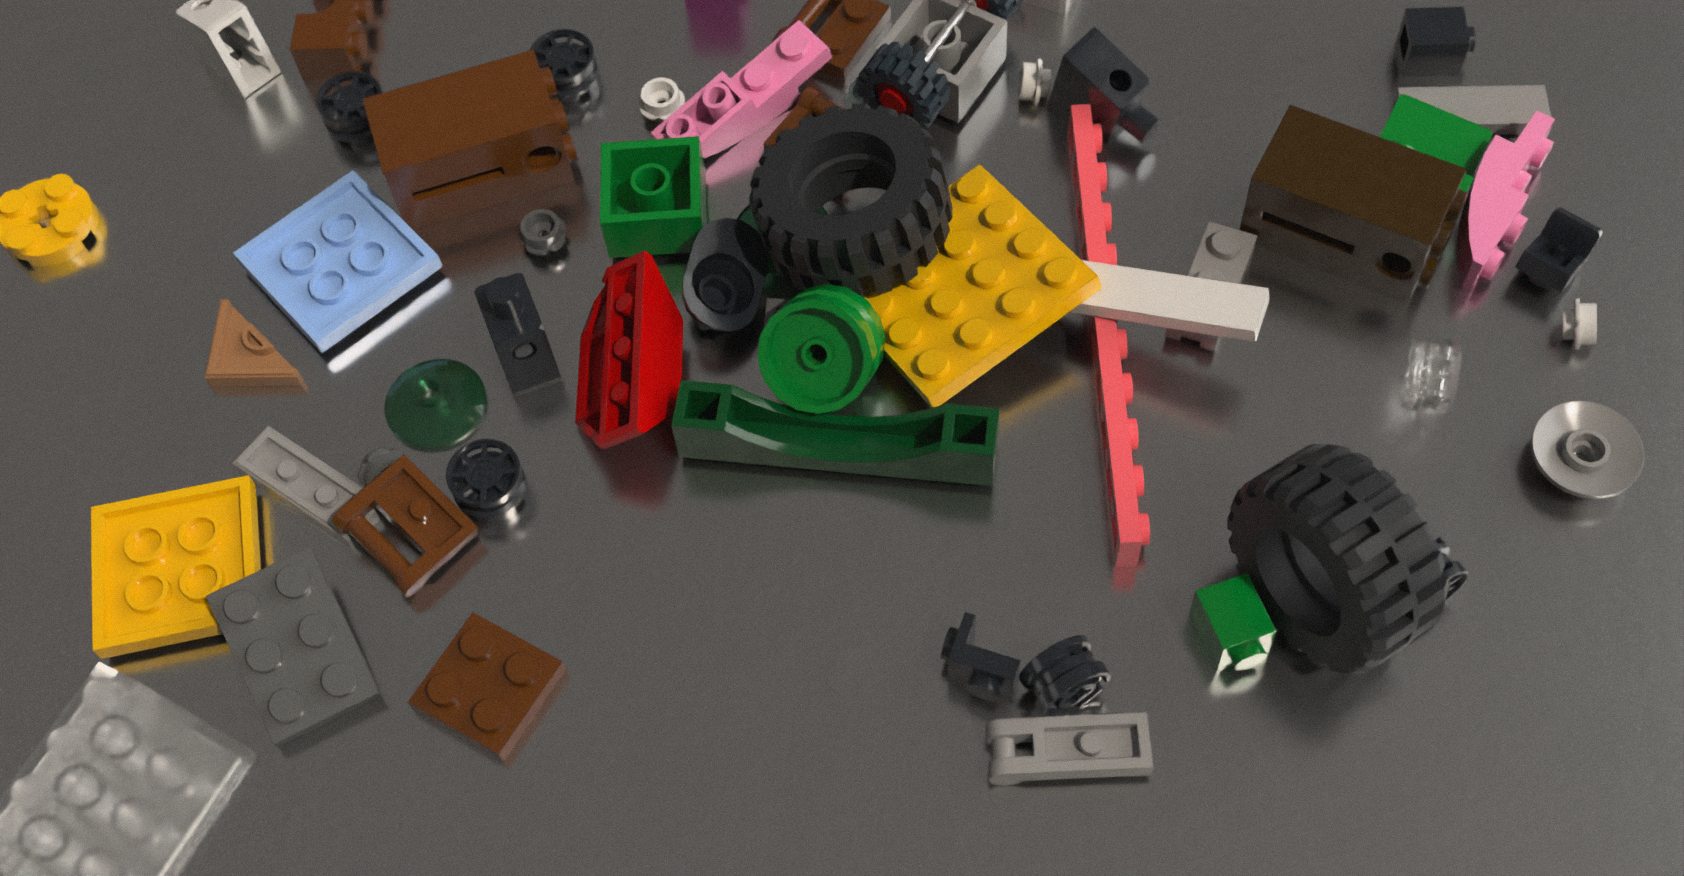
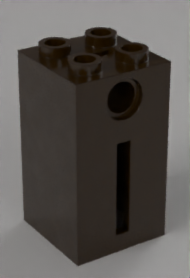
(1353, 204)

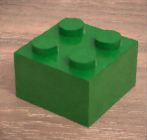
(652, 195)

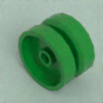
(798, 367)

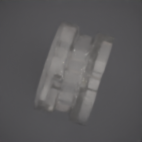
(1431, 375)

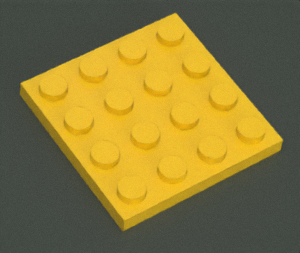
(982, 294)

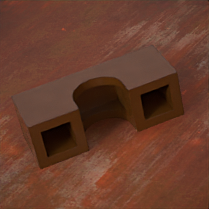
(331, 39)

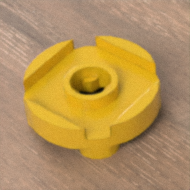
(27, 207)

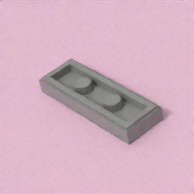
(1494, 107)
(300, 481)

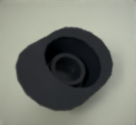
(725, 275)

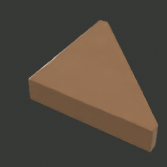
(244, 356)

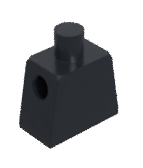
(1108, 81)
(513, 320)

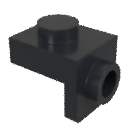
(1559, 250)
(978, 669)

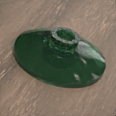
(441, 419)

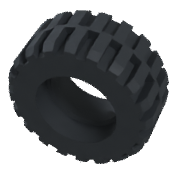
(843, 154)
(1338, 557)

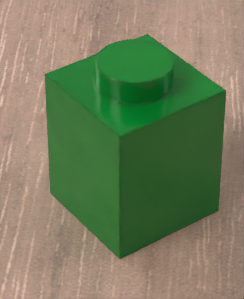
(1232, 623)

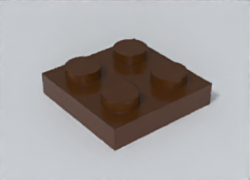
(487, 686)

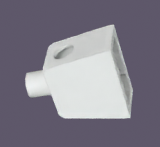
(226, 25)

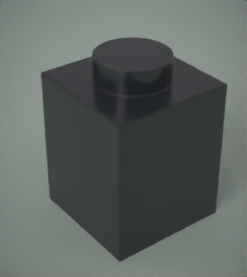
(1434, 41)

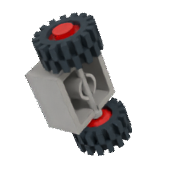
(937, 58)

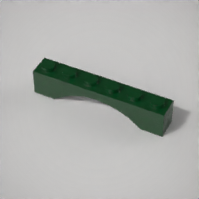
(930, 444)

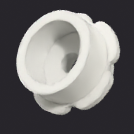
(1034, 82)
(660, 99)
(1580, 324)

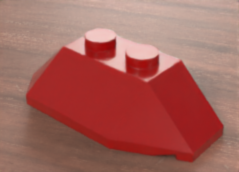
(629, 354)

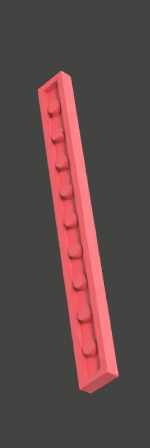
(1108, 347)

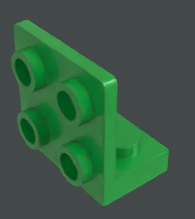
(1437, 134)

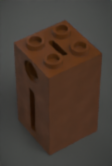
(471, 139)

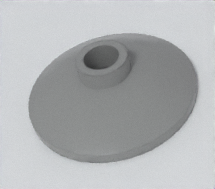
(1598, 434)

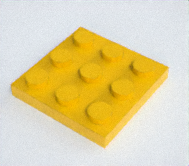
(163, 557)

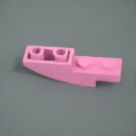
(757, 94)
(1497, 199)

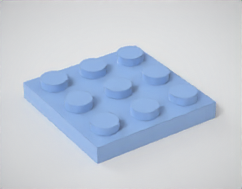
(337, 260)

